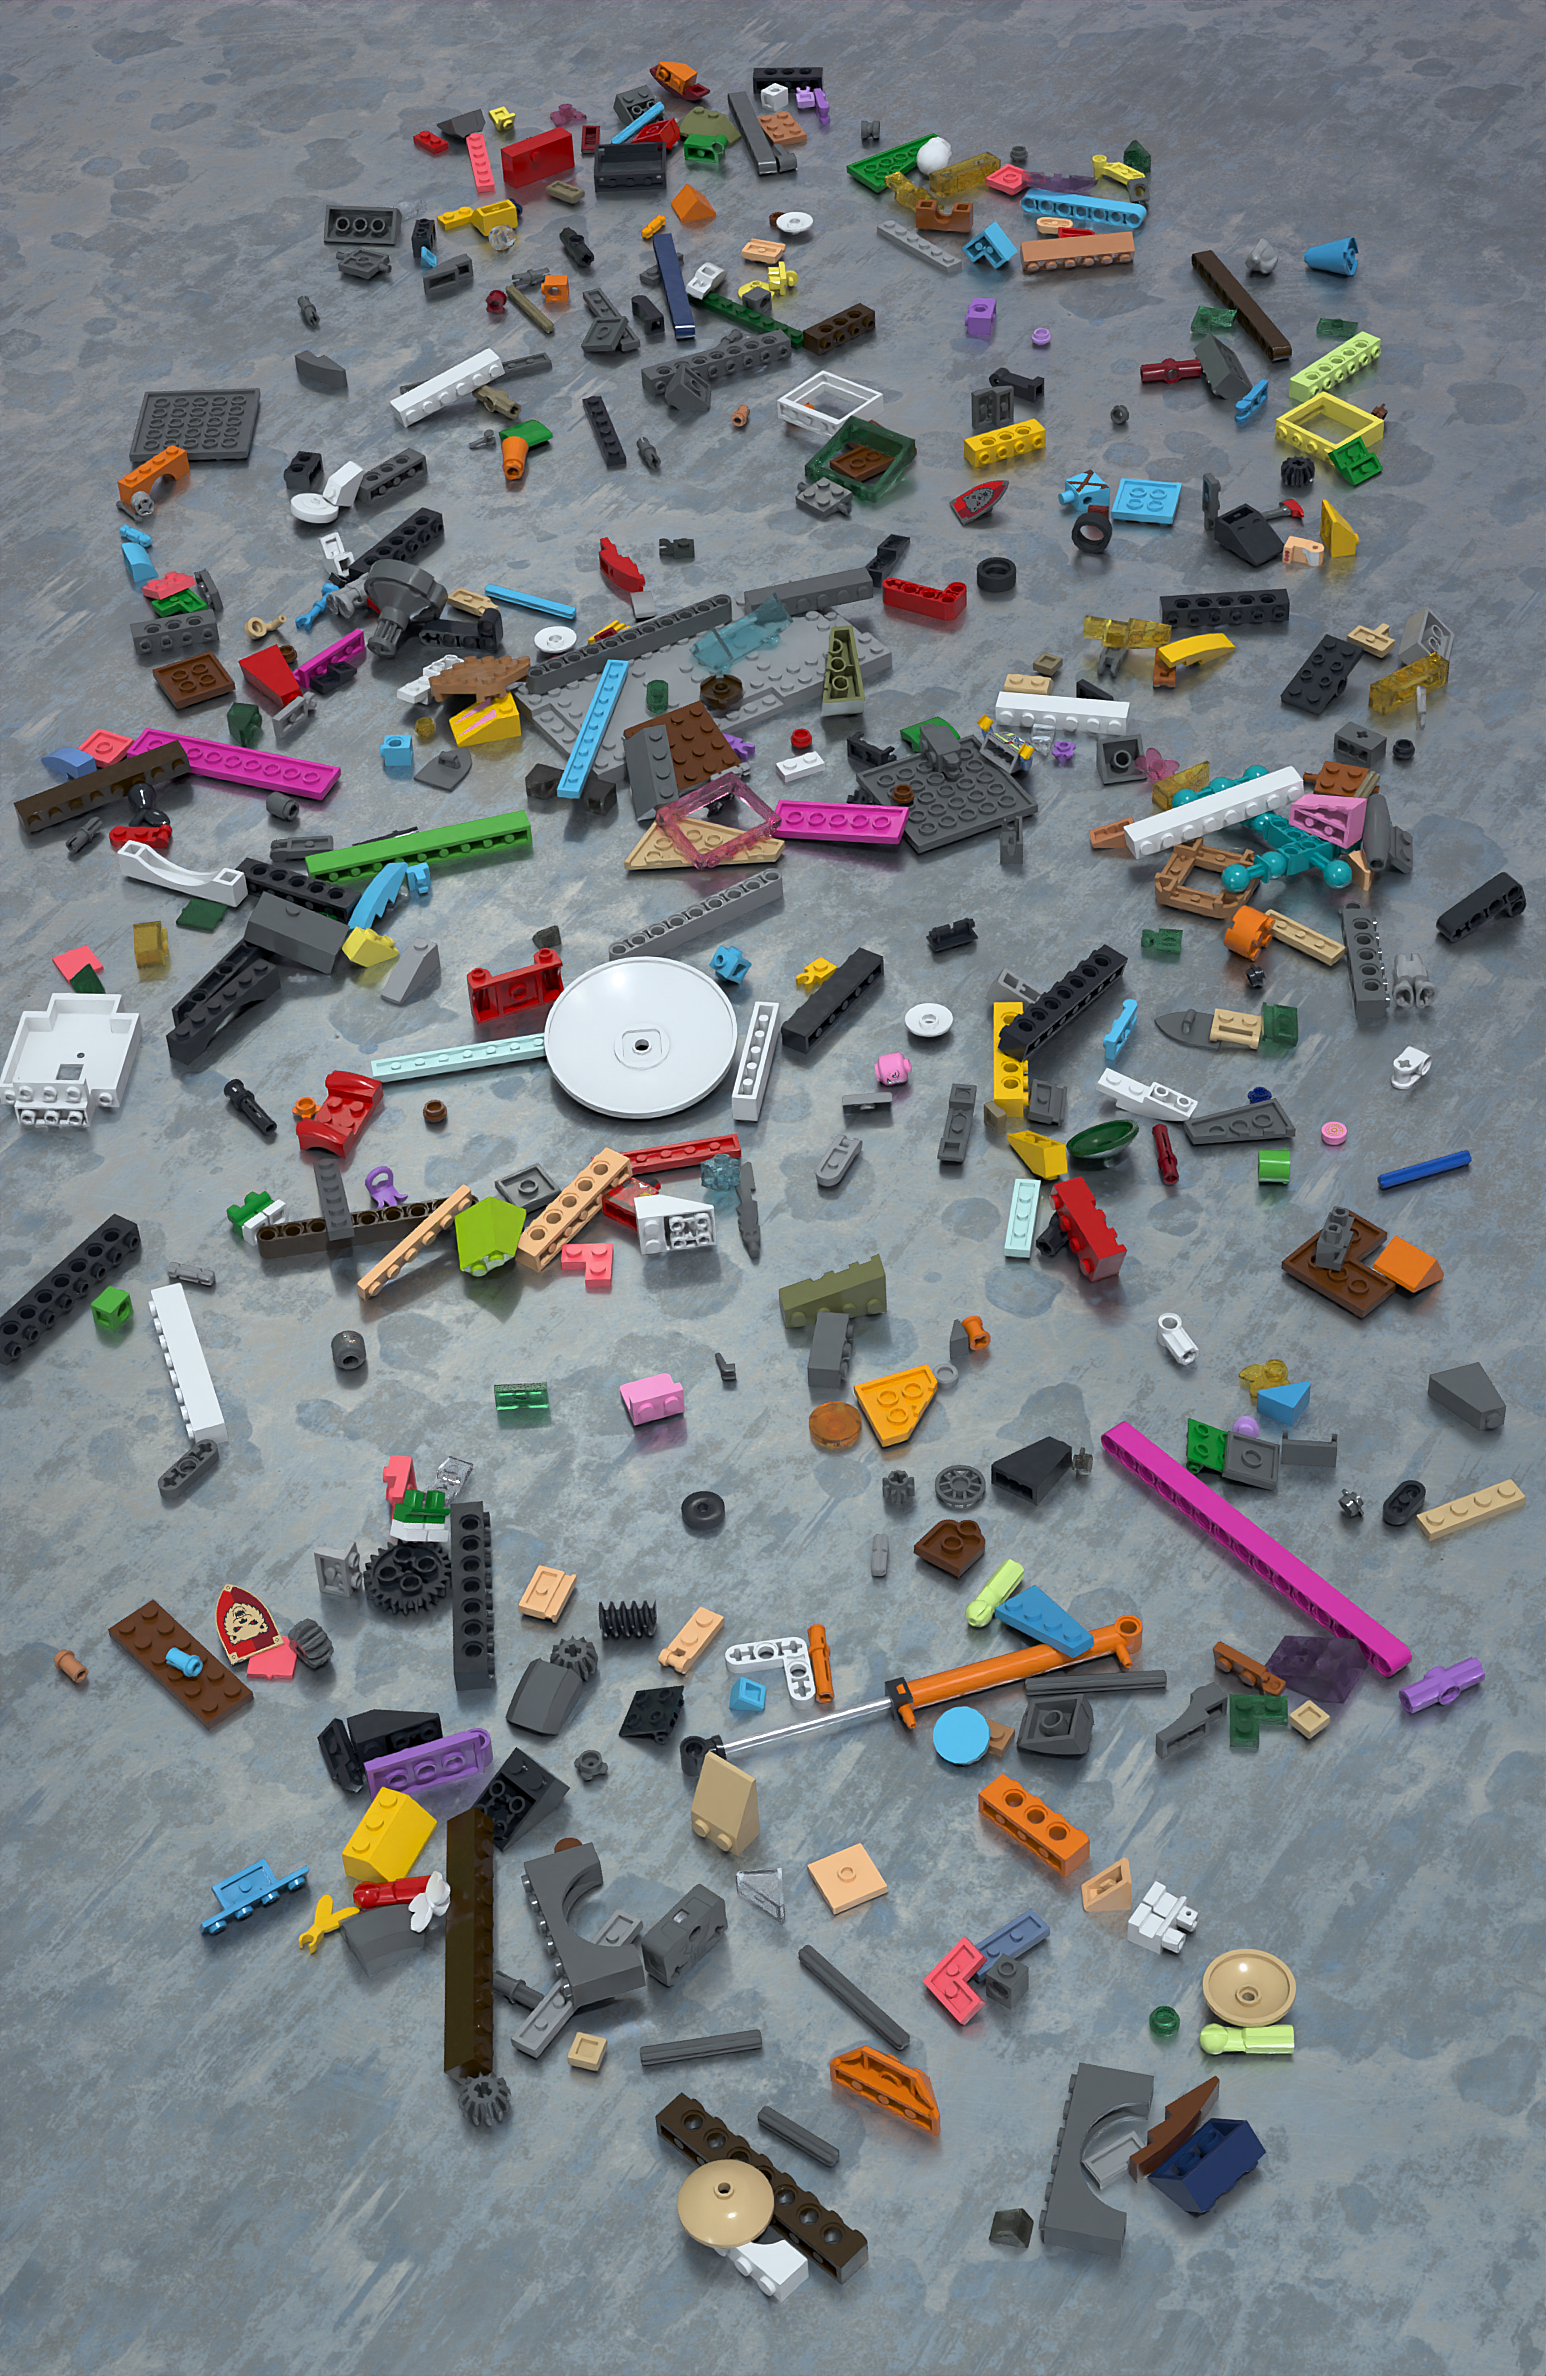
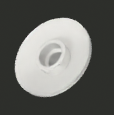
(794, 222)
(555, 639)
(928, 1019)

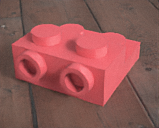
(399, 1477)

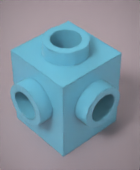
(730, 964)

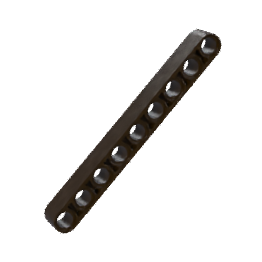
(368, 1225)

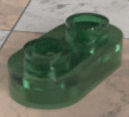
(657, 696)

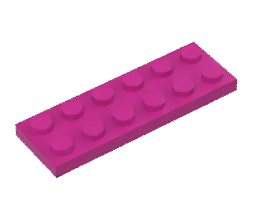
(841, 821)

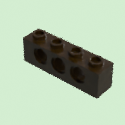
(839, 329)

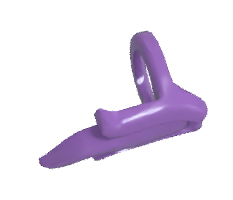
(384, 1191)

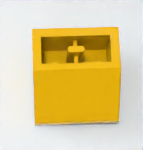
(494, 215)

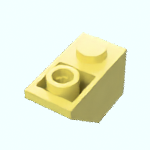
(368, 947)

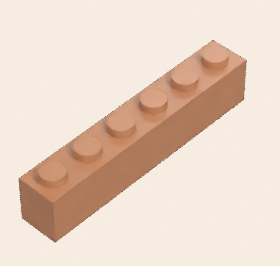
(1077, 251)

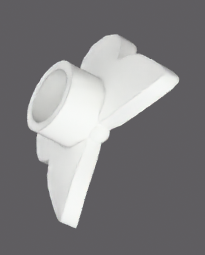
(433, 1901)

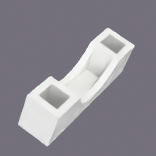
(774, 2266)

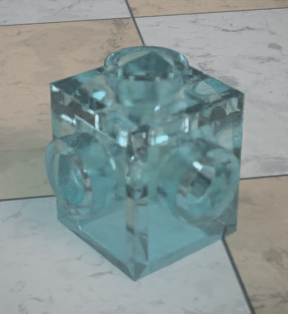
(720, 1172)

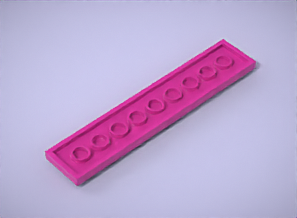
(245, 764)

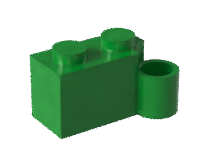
(705, 148)

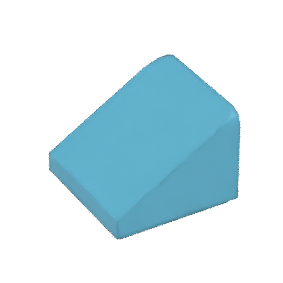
(747, 1695)

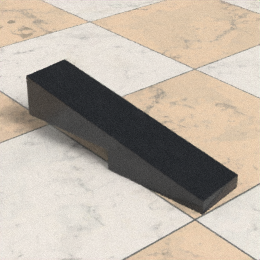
(887, 557)

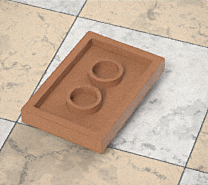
(782, 129)

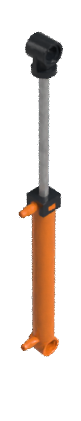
(904, 1697)

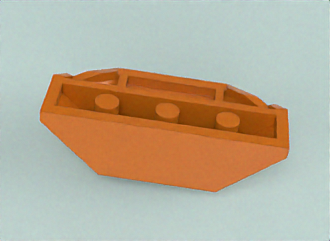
(889, 2085)

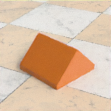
(691, 205)
(1408, 1265)

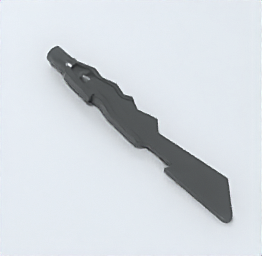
(748, 1210)

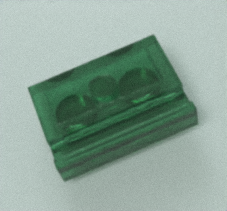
(1279, 1024)

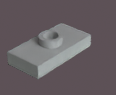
(867, 1101)

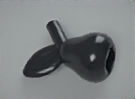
(142, 798)

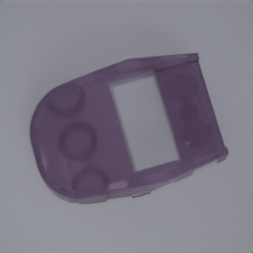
(1058, 184)

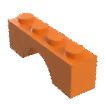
(170, 462)

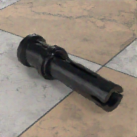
(264, 1122)

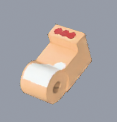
(1303, 551)

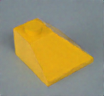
(1336, 532)

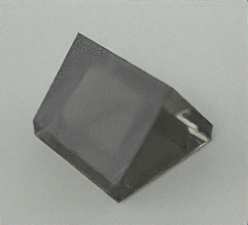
(547, 937)

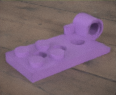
(470, 1748)

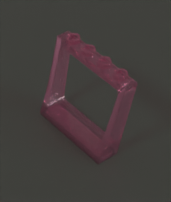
(703, 796)

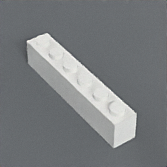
(447, 387)
(1063, 713)
(756, 1061)

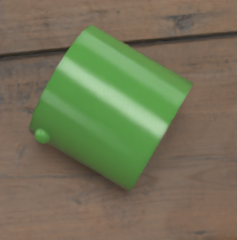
(1274, 1166)

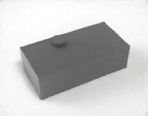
(296, 932)

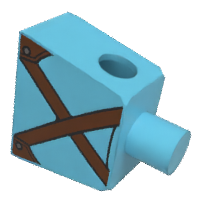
(1085, 490)

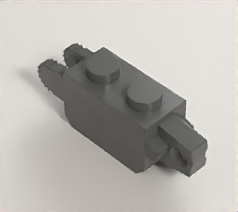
(941, 748)

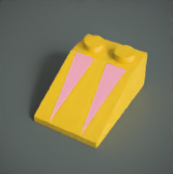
(486, 721)

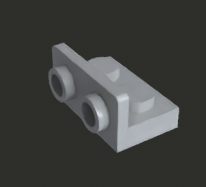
(338, 1570)

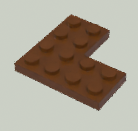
(862, 461)
(1354, 1286)

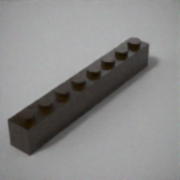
(101, 787)

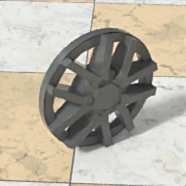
(960, 1485)

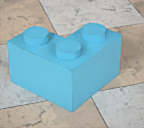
(991, 243)

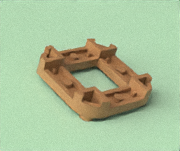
(1190, 854)

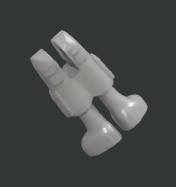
(343, 599)
(1412, 975)

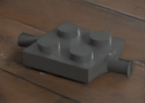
(363, 263)
(824, 497)

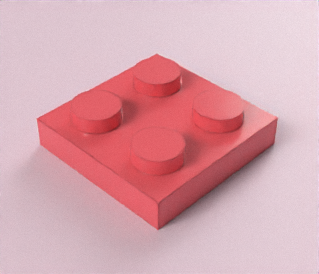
(1007, 179)
(167, 586)
(106, 747)

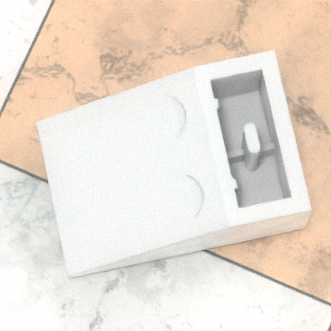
(673, 1224)

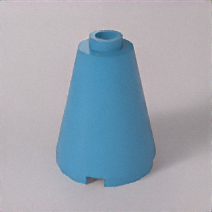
(1334, 256)

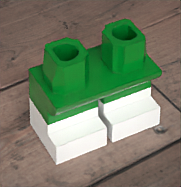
(256, 1213)
(418, 1520)

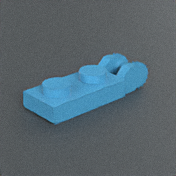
(1252, 401)

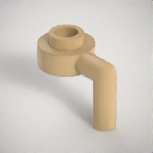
(260, 627)

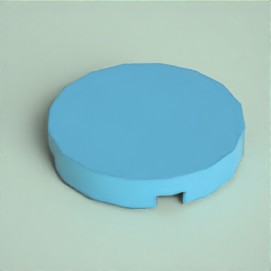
(961, 1735)

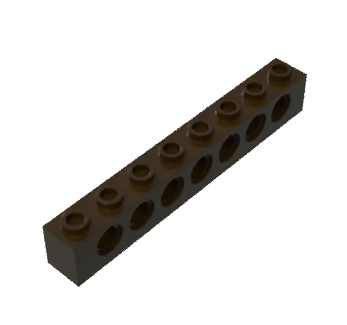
(837, 2259)

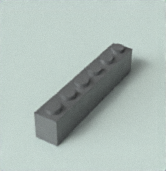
(815, 592)

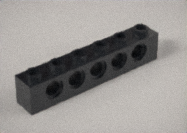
(401, 542)
(1224, 608)
(299, 889)

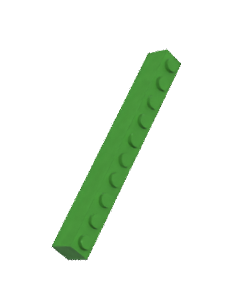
(427, 846)

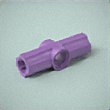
(1441, 1685)

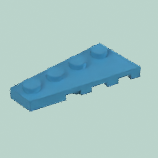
(1045, 1621)

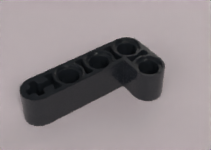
(478, 637)
(1494, 896)

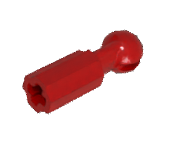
(401, 1891)

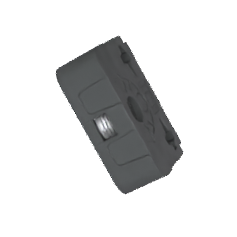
(684, 1935)

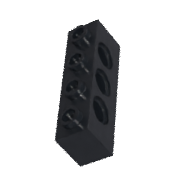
(788, 77)

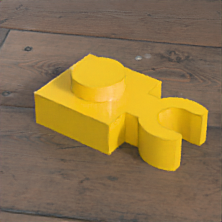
(817, 971)

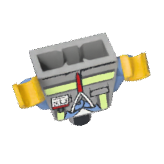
(1005, 748)

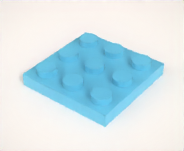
(1146, 501)

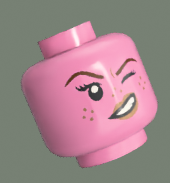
(892, 1069)

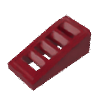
(590, 138)

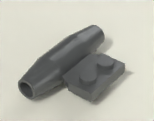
(1383, 840)

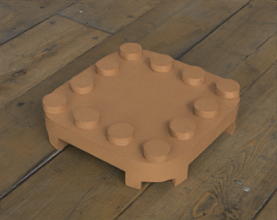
(482, 677)

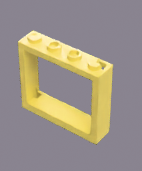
(1288, 429)

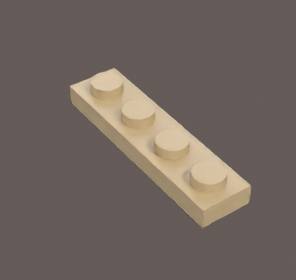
(1305, 939)
(1470, 1509)

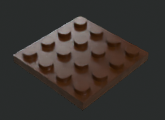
(695, 745)

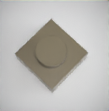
(1047, 663)
(995, 1118)

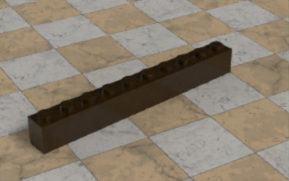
(469, 1947)

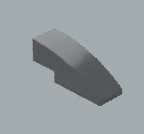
(448, 274)
(320, 369)

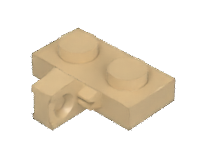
(1372, 641)

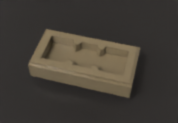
(565, 192)

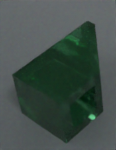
(243, 722)

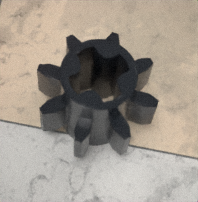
(860, 797)

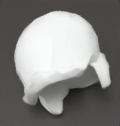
(933, 155)

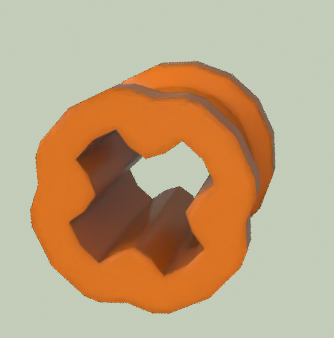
(977, 1336)

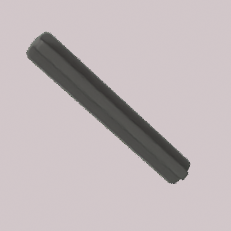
(701, 2047)

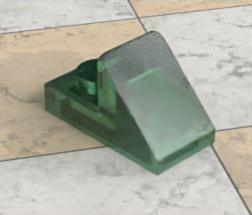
(1137, 156)

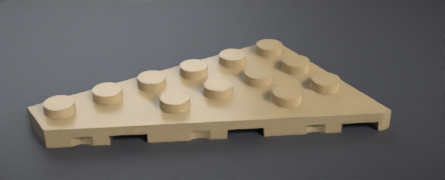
(659, 850)

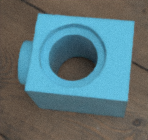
(397, 750)

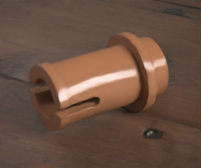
(740, 417)
(66, 1661)

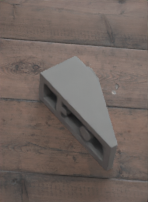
(413, 968)
(1012, 988)

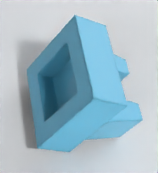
(418, 877)

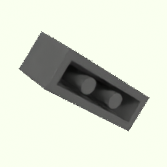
(830, 1350)

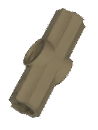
(498, 401)

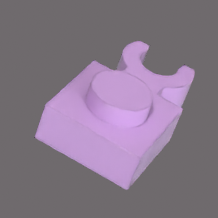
(805, 98)

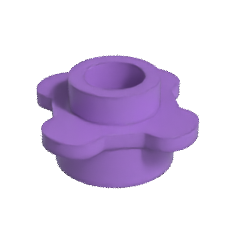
(1063, 750)

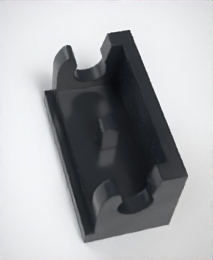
(867, 753)

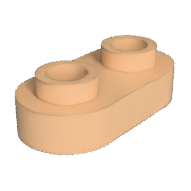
(1050, 225)

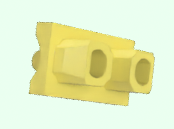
(779, 278)

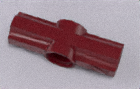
(1179, 369)

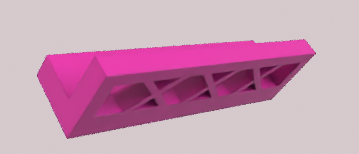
(340, 651)

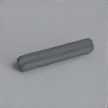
(798, 2136)

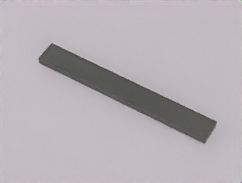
(511, 369)

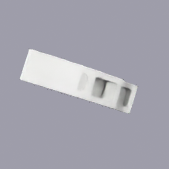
(705, 279)
(420, 689)
(1152, 1101)

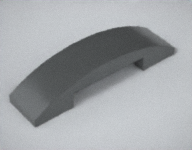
(958, 1122)

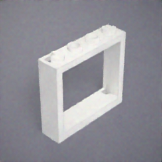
(792, 407)

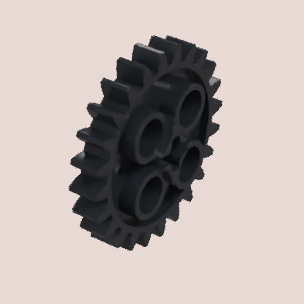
(407, 1575)

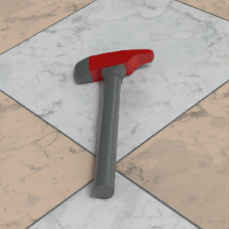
(1287, 507)

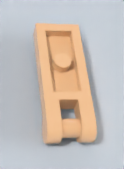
(692, 1640)

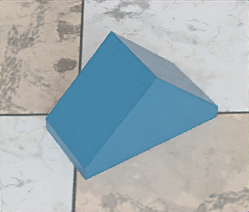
(1284, 1402)

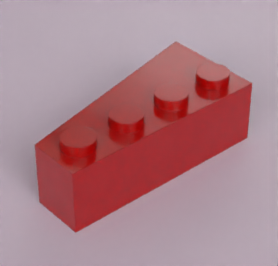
(1087, 1229)

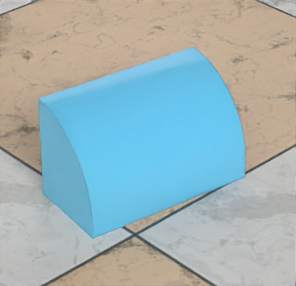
(138, 562)

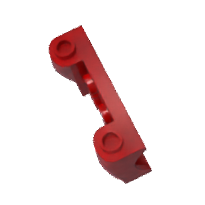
(515, 990)
(343, 1113)

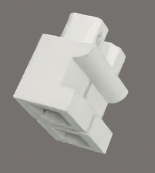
(1157, 1920)

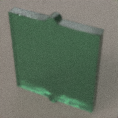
(202, 915)

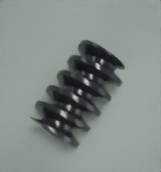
(628, 1618)

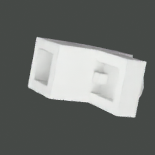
(334, 556)

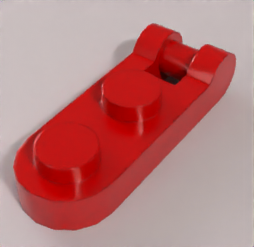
(150, 836)

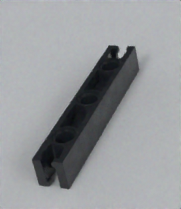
(226, 970)

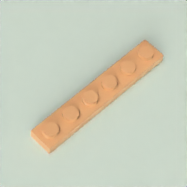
(409, 1248)

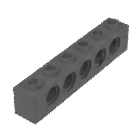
(1364, 963)

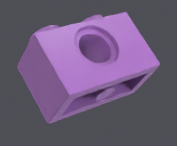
(981, 316)

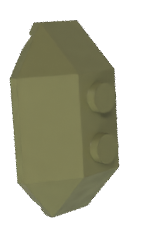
(708, 123)

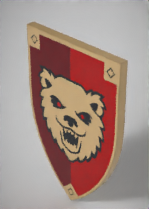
(244, 1624)

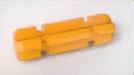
(653, 226)

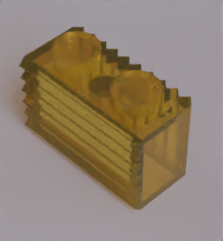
(150, 945)

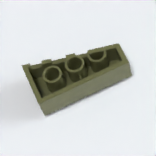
(843, 680)
(852, 1291)

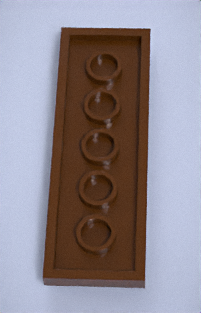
(148, 1638)

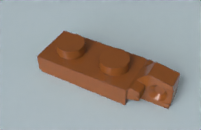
(1248, 1669)

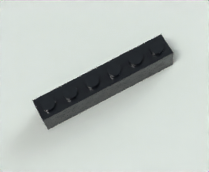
(832, 1000)

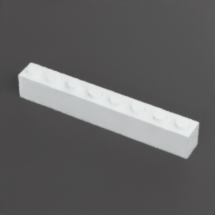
(1214, 812)
(188, 1364)

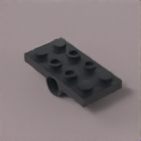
(1322, 675)

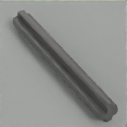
(1095, 1682)
(854, 1997)

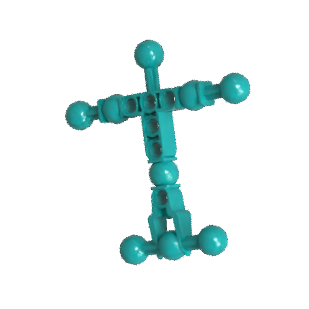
(1293, 847)

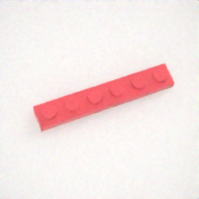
(480, 163)

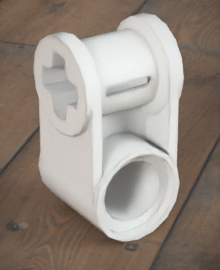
(1410, 1067)

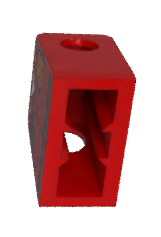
(619, 1202)

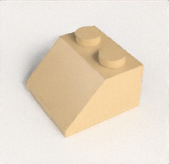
(1028, 684)

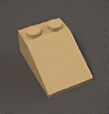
(725, 1805)

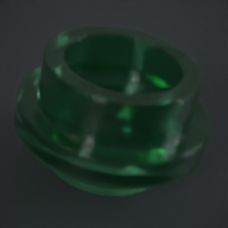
(1164, 2021)

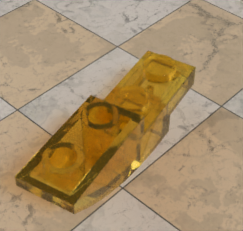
(907, 193)
(1127, 635)

